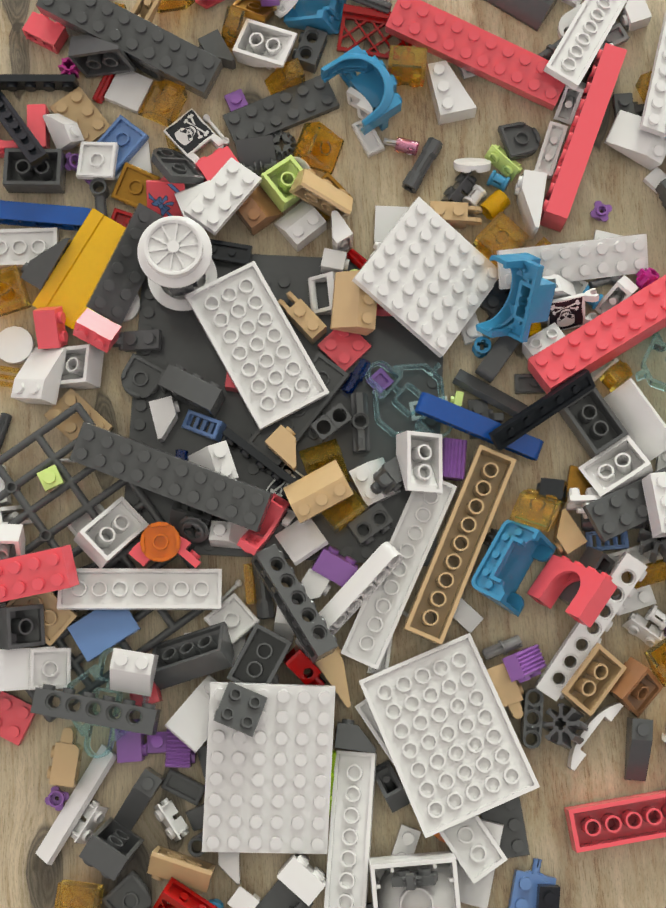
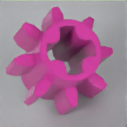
(68, 67)
(646, 277)

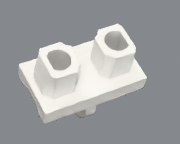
(577, 502)

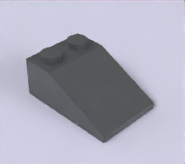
(98, 57)

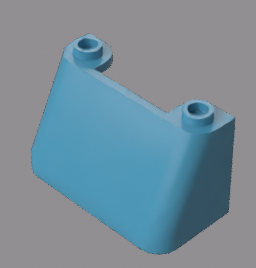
(318, 14)
(508, 563)

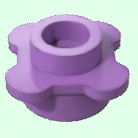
(69, 159)
(596, 214)
(57, 804)

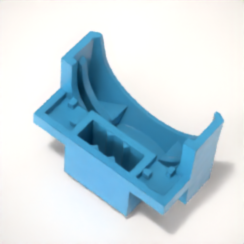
(372, 82)
(527, 301)

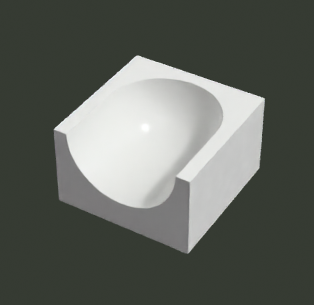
(441, 895)

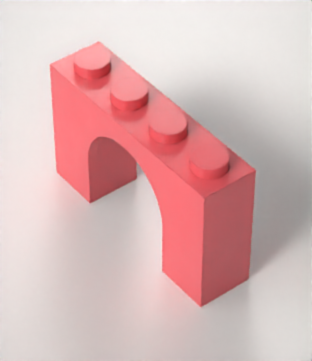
(36, 125)
(591, 597)

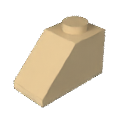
(283, 445)
(567, 534)

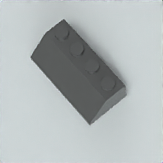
(526, 11)
(193, 655)

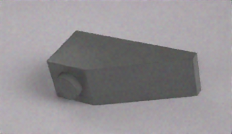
(41, 267)
(638, 748)
(139, 798)

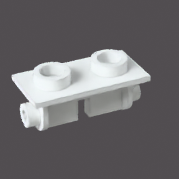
(636, 626)
(173, 827)
(85, 829)

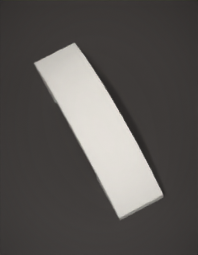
(608, 712)

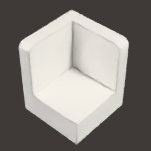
(243, 899)

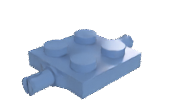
(525, 885)

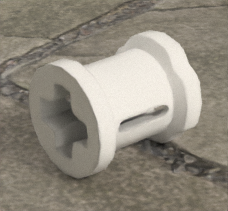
(475, 195)
(650, 615)

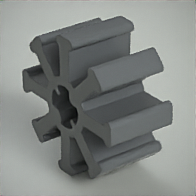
(648, 543)
(571, 719)

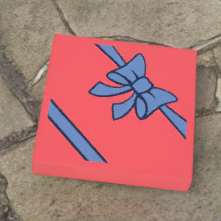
(162, 198)

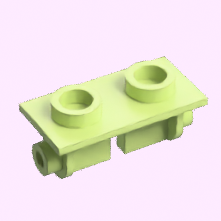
(500, 160)

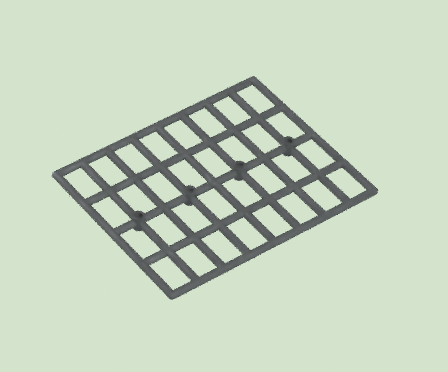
(87, 507)

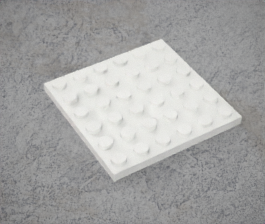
(428, 277)

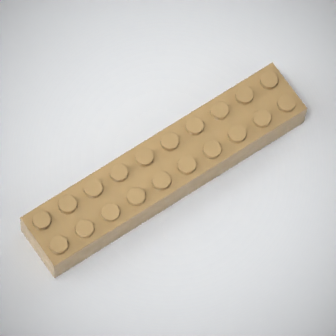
(459, 545)

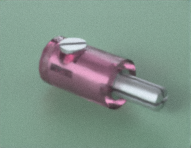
(403, 145)

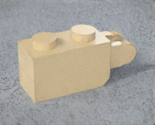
(457, 213)
(303, 318)
(508, 692)
(66, 760)

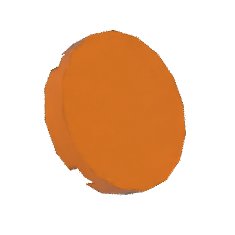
(160, 542)

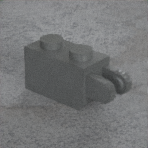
(387, 478)

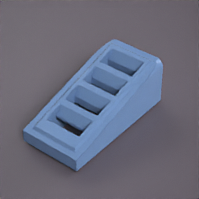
(215, 429)
(624, 542)

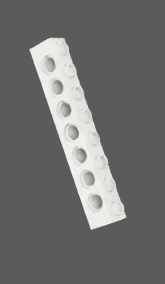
(579, 631)

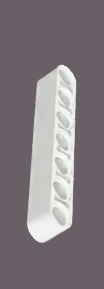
(359, 588)

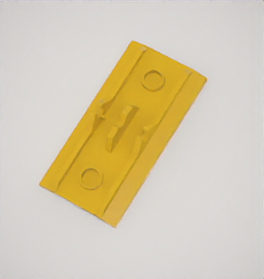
(81, 267)

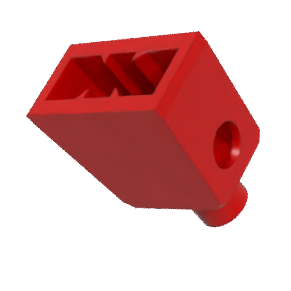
(298, 662)

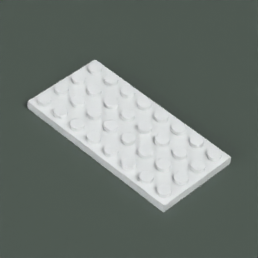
(257, 345)

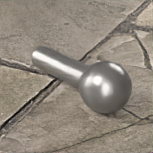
(604, 281)

